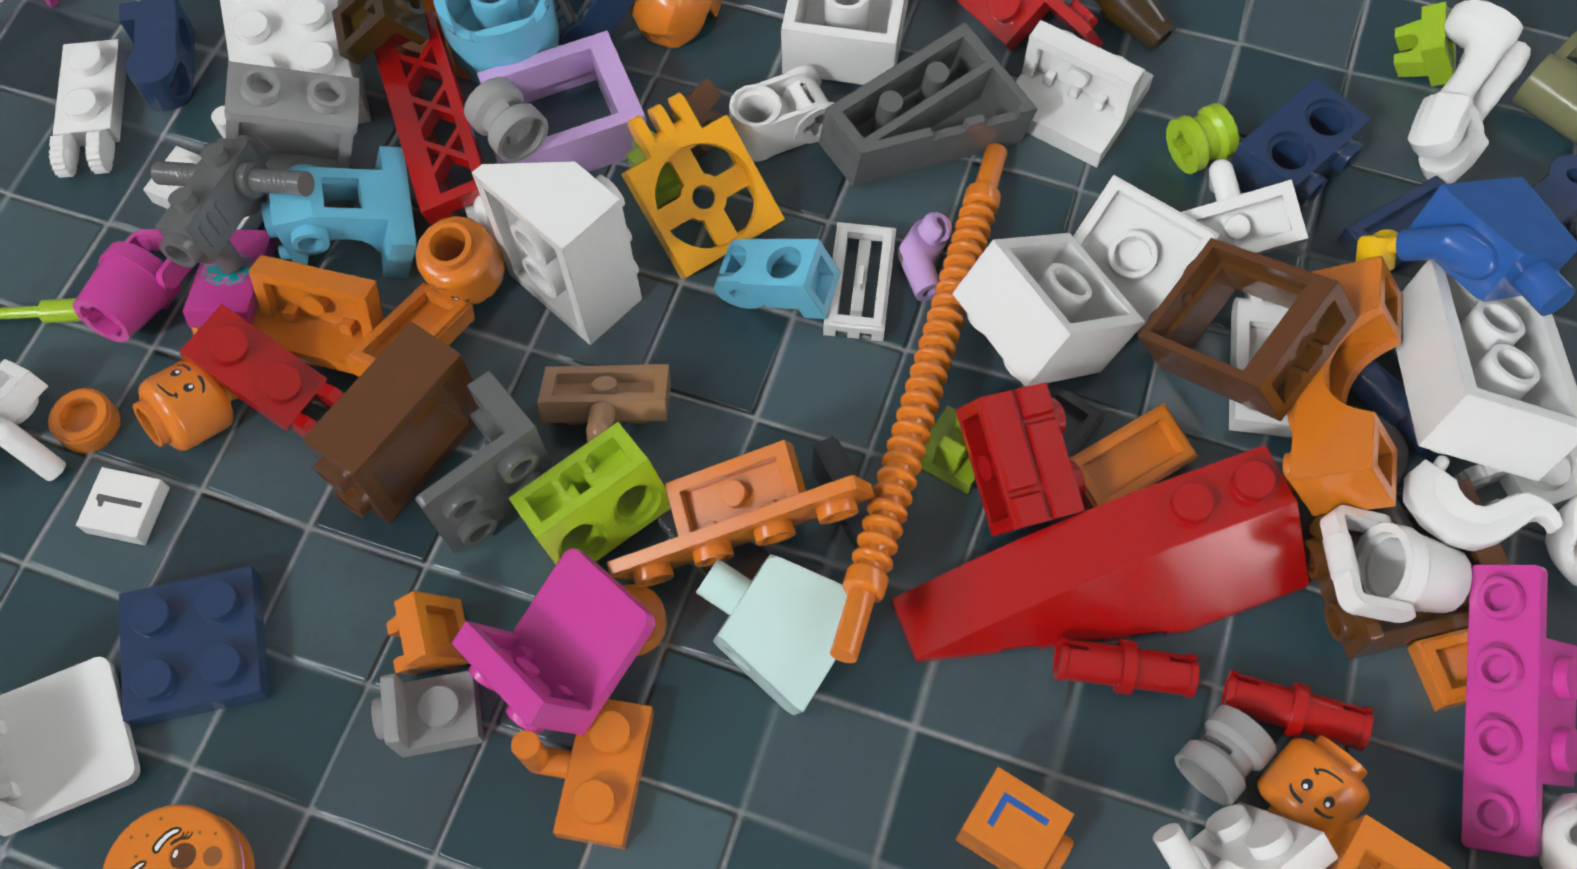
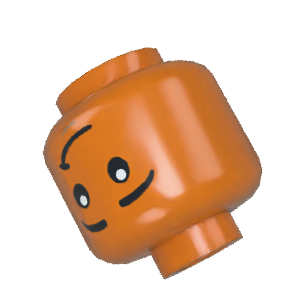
(460, 260)
(183, 406)
(1315, 785)

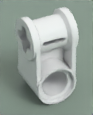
(779, 112)

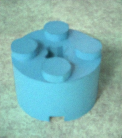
(496, 31)

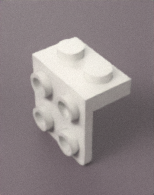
(63, 744)

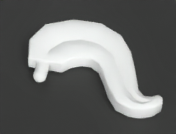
(1456, 521)

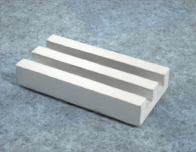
(855, 323)

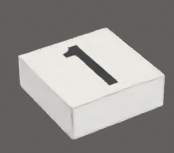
(123, 506)

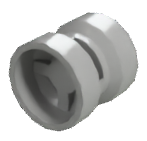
(500, 112)
(1225, 755)

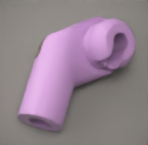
(920, 251)

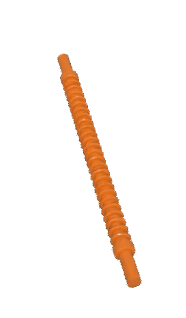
(867, 577)

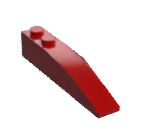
(1122, 569)

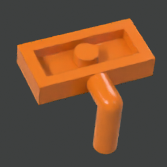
(598, 773)

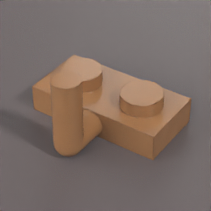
(604, 395)

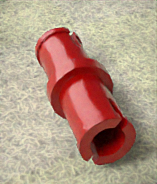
(1125, 667)
(1298, 710)

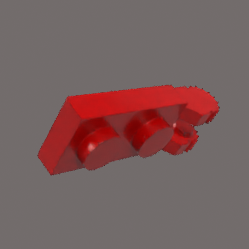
(259, 370)

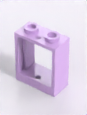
(567, 67)

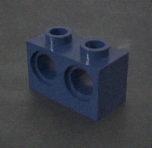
(1302, 143)

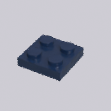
(192, 647)

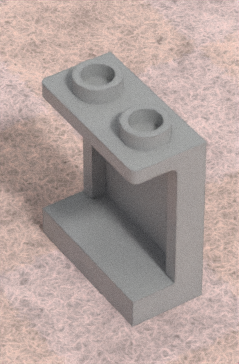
(294, 115)

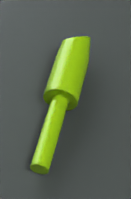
(48, 311)

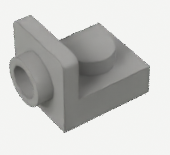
(428, 713)

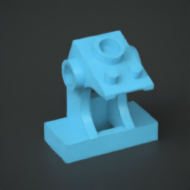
(381, 220)

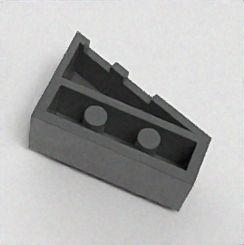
(927, 111)

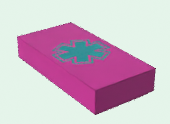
(233, 290)

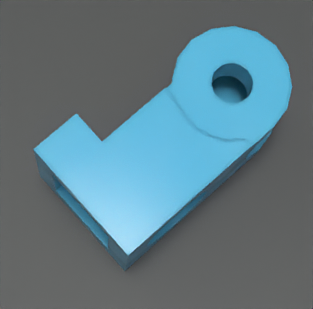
(778, 275)

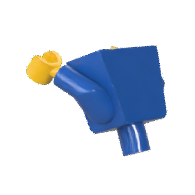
(1490, 239)

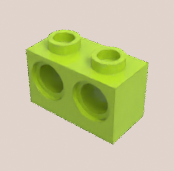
(593, 497)

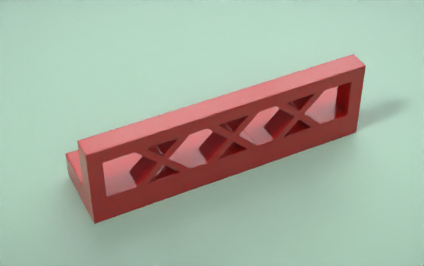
(417, 118)

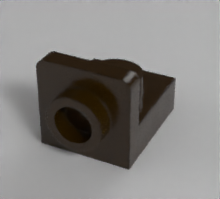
(369, 24)

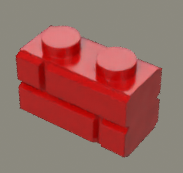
(1021, 458)

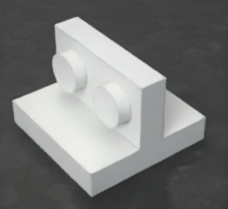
(1079, 92)

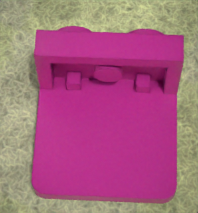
(563, 650)

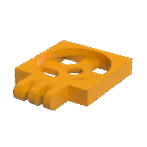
(673, 145)

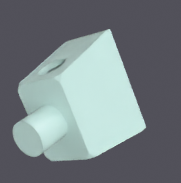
(777, 626)

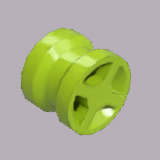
(1202, 138)

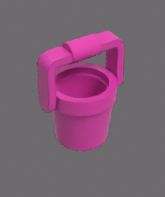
(129, 287)

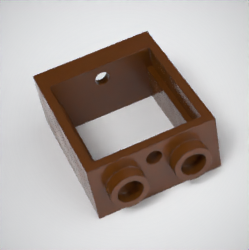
(1289, 356)
(394, 425)

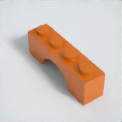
(1336, 449)

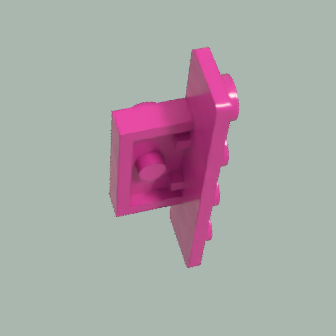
(1516, 710)

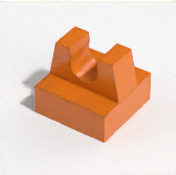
(426, 632)

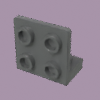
(476, 493)

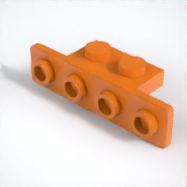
(313, 309)
(739, 502)

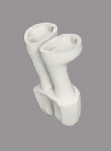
(1450, 123)

